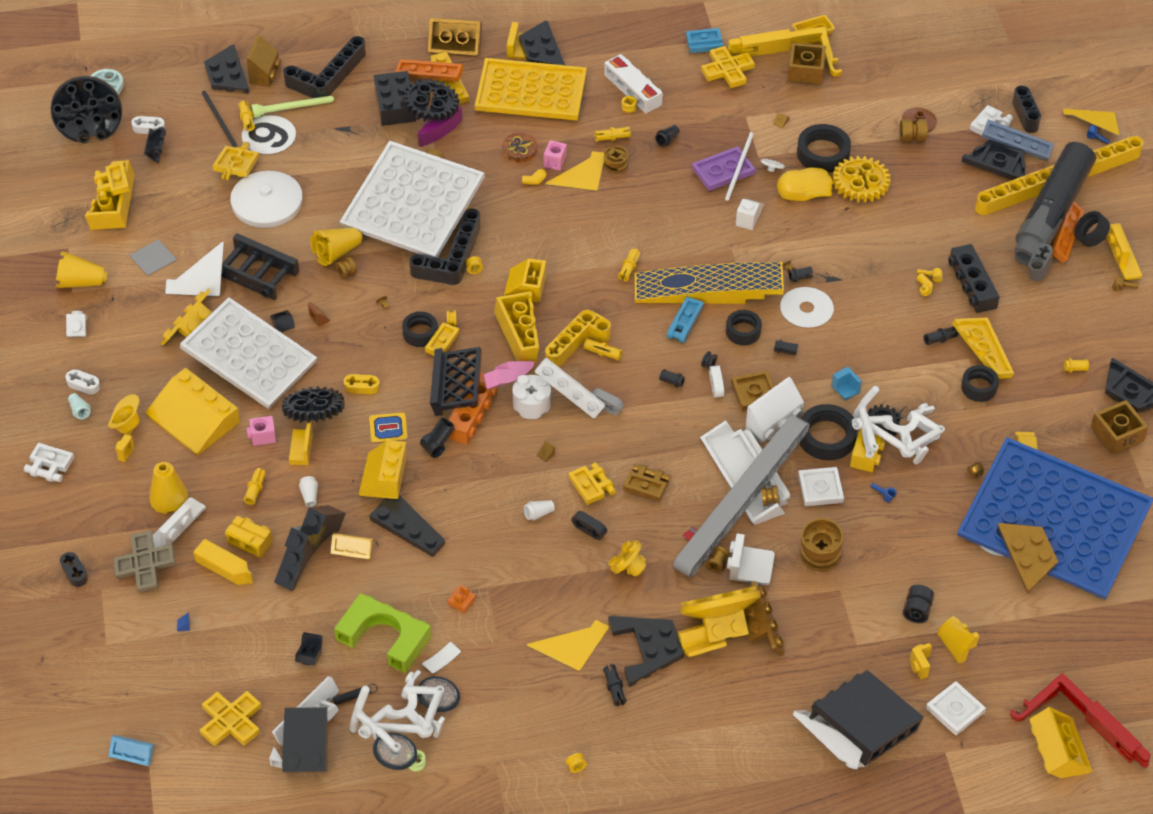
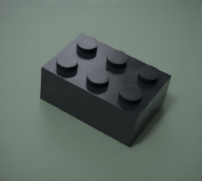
(389, 97)

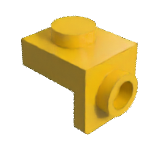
(918, 660)

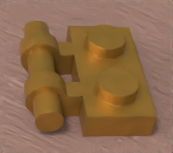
(645, 486)

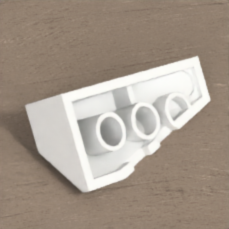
(832, 739)

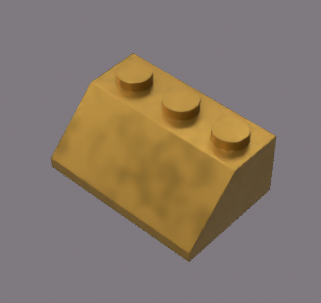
(454, 36)

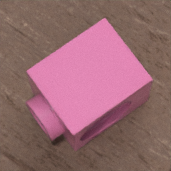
(555, 155)
(261, 431)

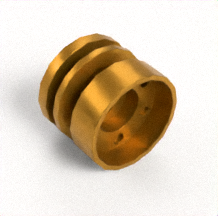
(821, 544)

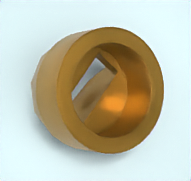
(975, 469)

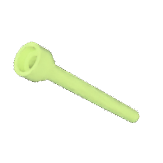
(259, 110)

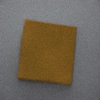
(780, 120)
(546, 451)

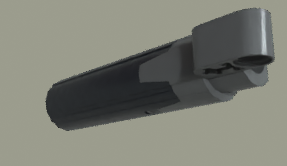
(1051, 208)

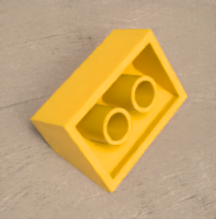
(384, 470)
(1060, 744)

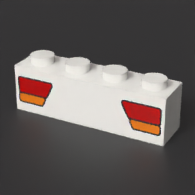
(633, 83)

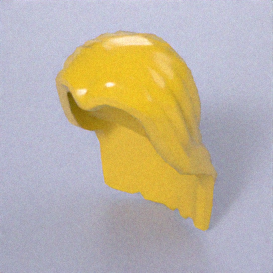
(804, 184)

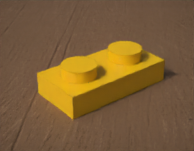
(442, 338)

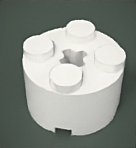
(531, 396)

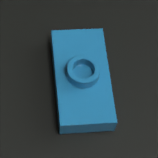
(131, 750)

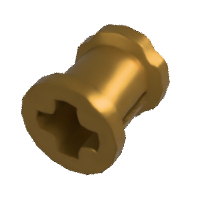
(717, 560)

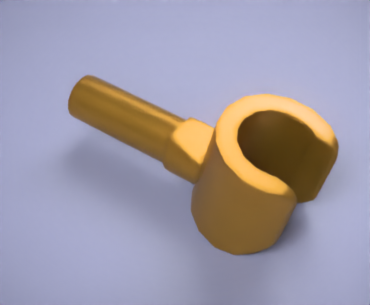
(1120, 283)

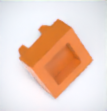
(462, 599)

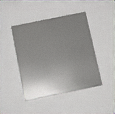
(153, 257)

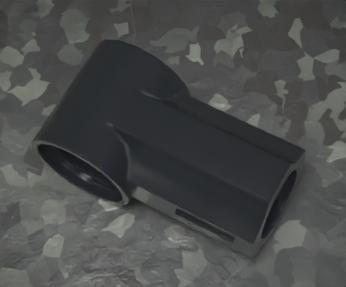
(434, 442)

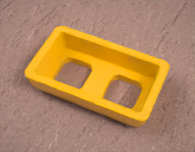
(815, 22)

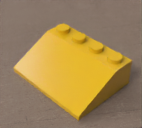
(193, 412)

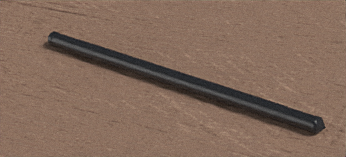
(219, 119)

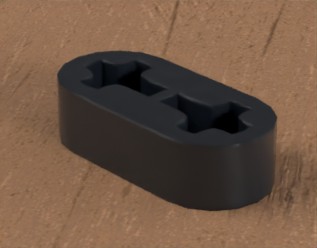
(589, 525)
(70, 570)

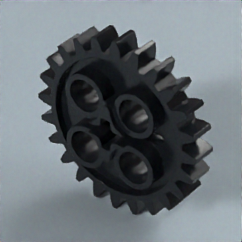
(443, 103)
(313, 404)

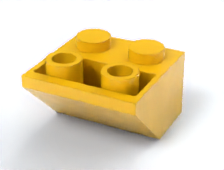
(526, 277)

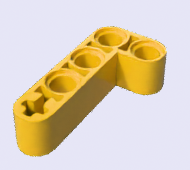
(583, 326)

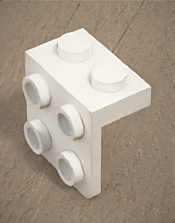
(749, 563)

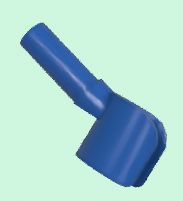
(1092, 134)
(886, 493)

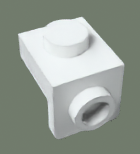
(76, 324)

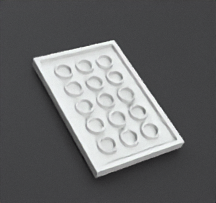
(248, 353)

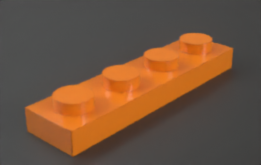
(431, 70)
(1065, 236)

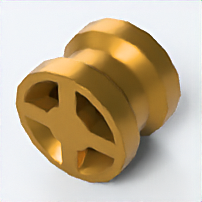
(346, 267)
(770, 495)

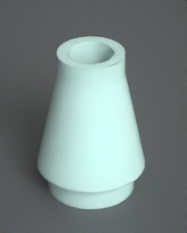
(79, 407)

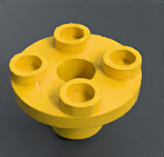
(629, 559)

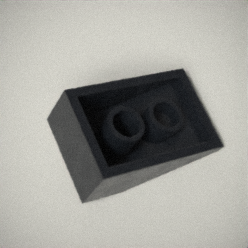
(305, 740)

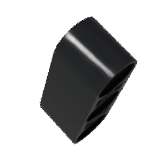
(1026, 109)

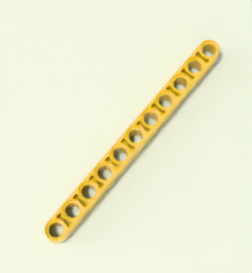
(1031, 184)

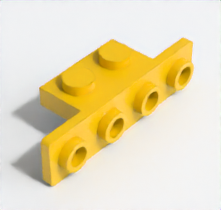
(1123, 253)
(193, 317)

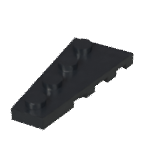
(407, 524)

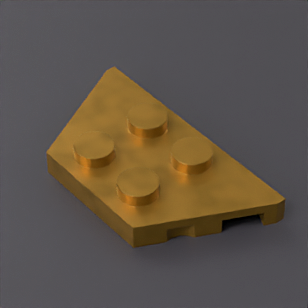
(1029, 552)

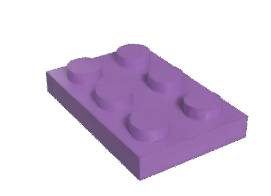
(720, 168)

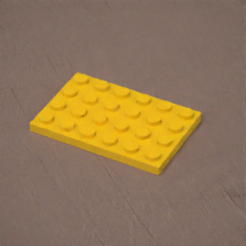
(531, 89)

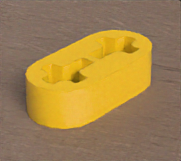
(361, 384)

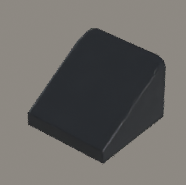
(282, 321)

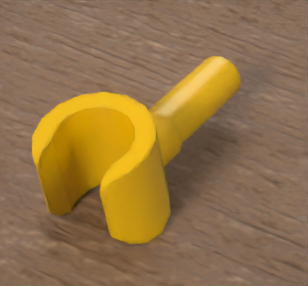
(936, 274)

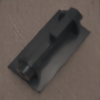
(154, 143)

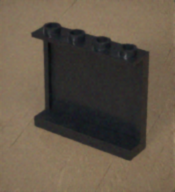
(868, 715)

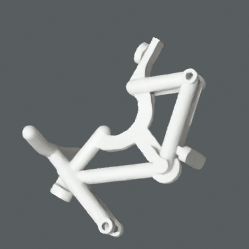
(906, 445)

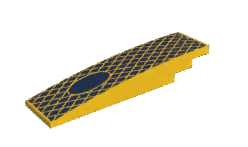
(710, 283)

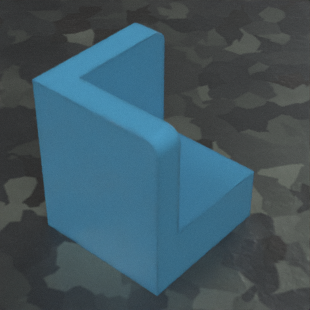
(846, 383)

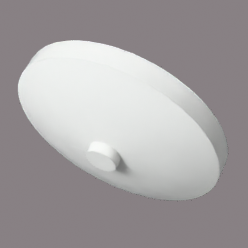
(266, 199)

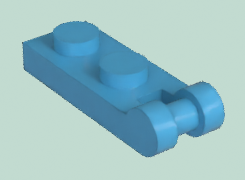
(685, 319)

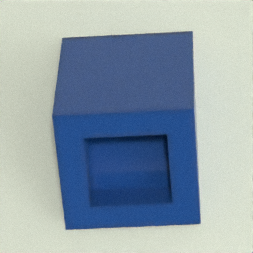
(183, 623)

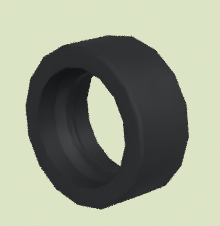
(1098, 234)
(743, 316)
(416, 318)
(979, 394)

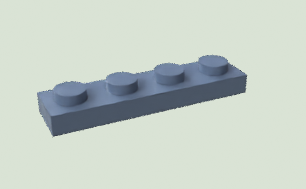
(1018, 140)

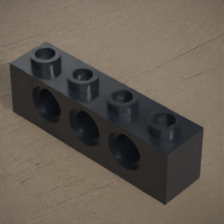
(973, 278)

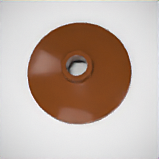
(921, 113)

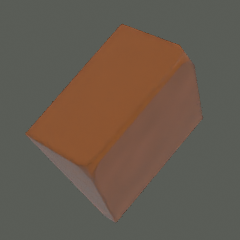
(317, 315)

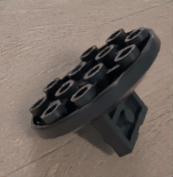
(86, 108)

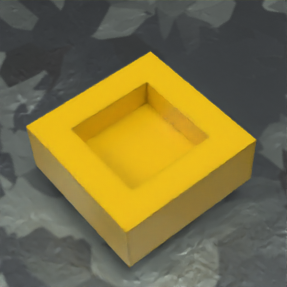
(124, 448)

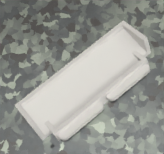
(733, 456)

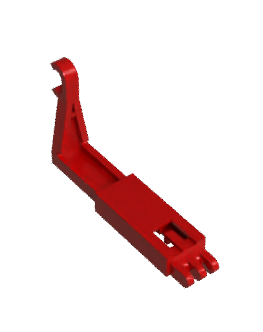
(1094, 714)

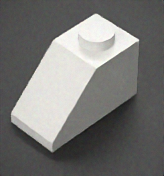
(748, 213)

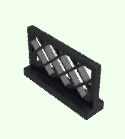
(441, 380)

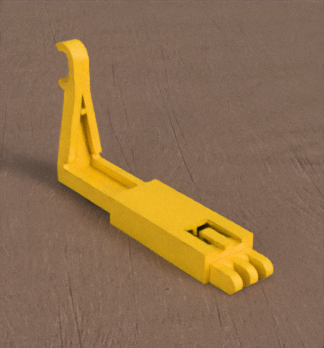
(781, 41)

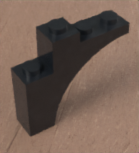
(304, 541)

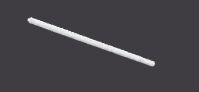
(739, 166)

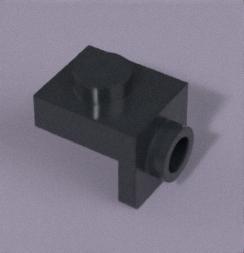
(310, 649)

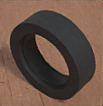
(828, 133)
(826, 451)

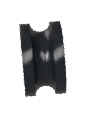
(709, 360)

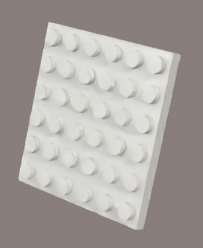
(412, 199)

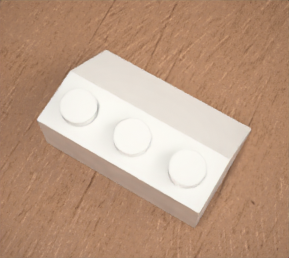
(773, 409)

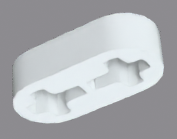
(146, 123)
(716, 381)
(81, 384)

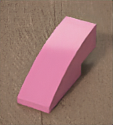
(507, 373)

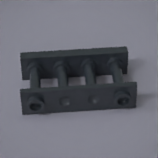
(263, 253)

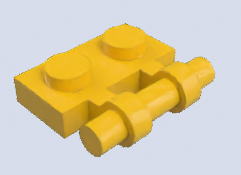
(117, 180)
(587, 486)

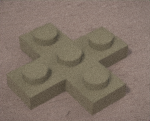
(144, 561)

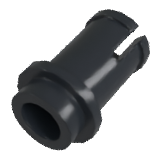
(801, 273)
(785, 347)
(672, 378)

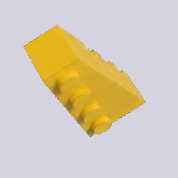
(114, 210)
(518, 324)

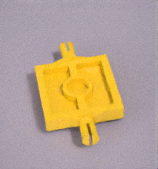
(236, 161)

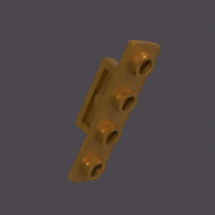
(761, 623)

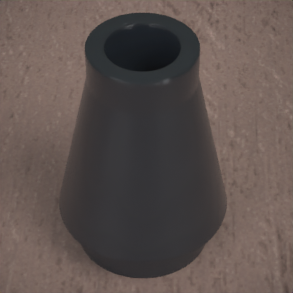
(665, 136)

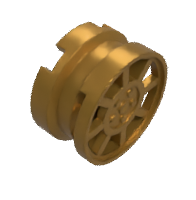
(616, 158)

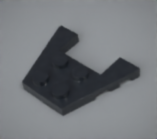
(656, 642)

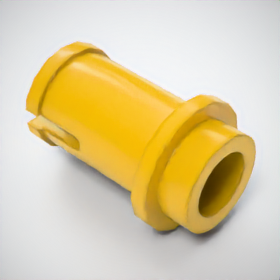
(1076, 365)

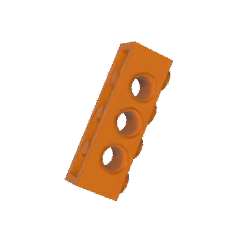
(468, 418)

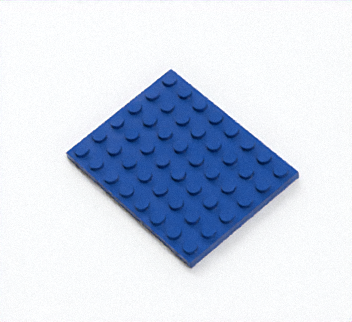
(1082, 514)

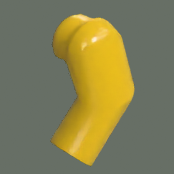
(536, 178)
(927, 285)

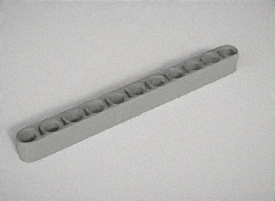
(740, 496)

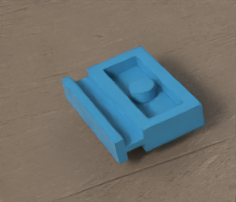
(704, 40)

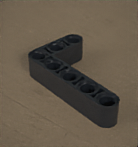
(331, 76)
(449, 270)

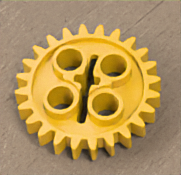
(861, 179)

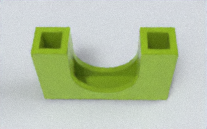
(369, 612)

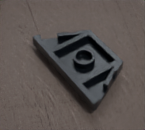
(540, 45)
(226, 71)
(997, 159)
(1129, 385)

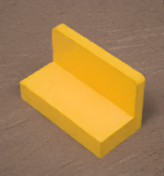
(513, 45)
(301, 446)
(695, 641)

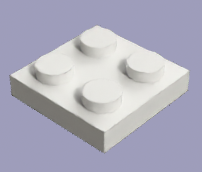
(820, 486)
(955, 708)

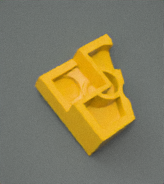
(957, 638)

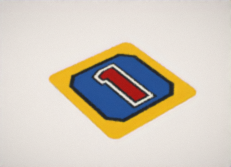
(388, 427)

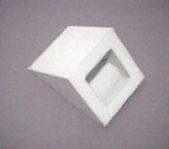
(275, 759)

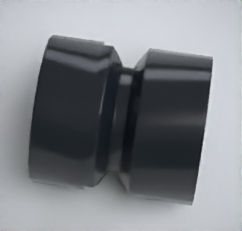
(918, 603)

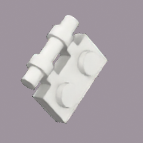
(992, 114)
(50, 457)

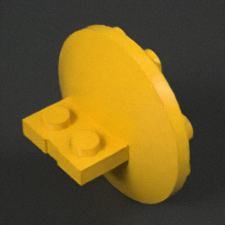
(722, 612)

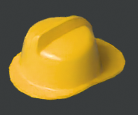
(125, 415)

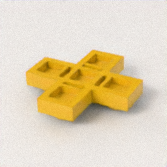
(727, 66)
(230, 718)

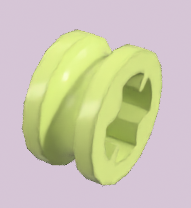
(421, 765)

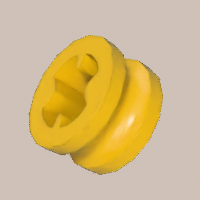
(629, 104)
(474, 265)
(451, 318)
(576, 762)

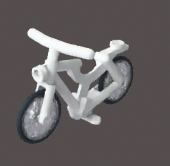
(395, 749)

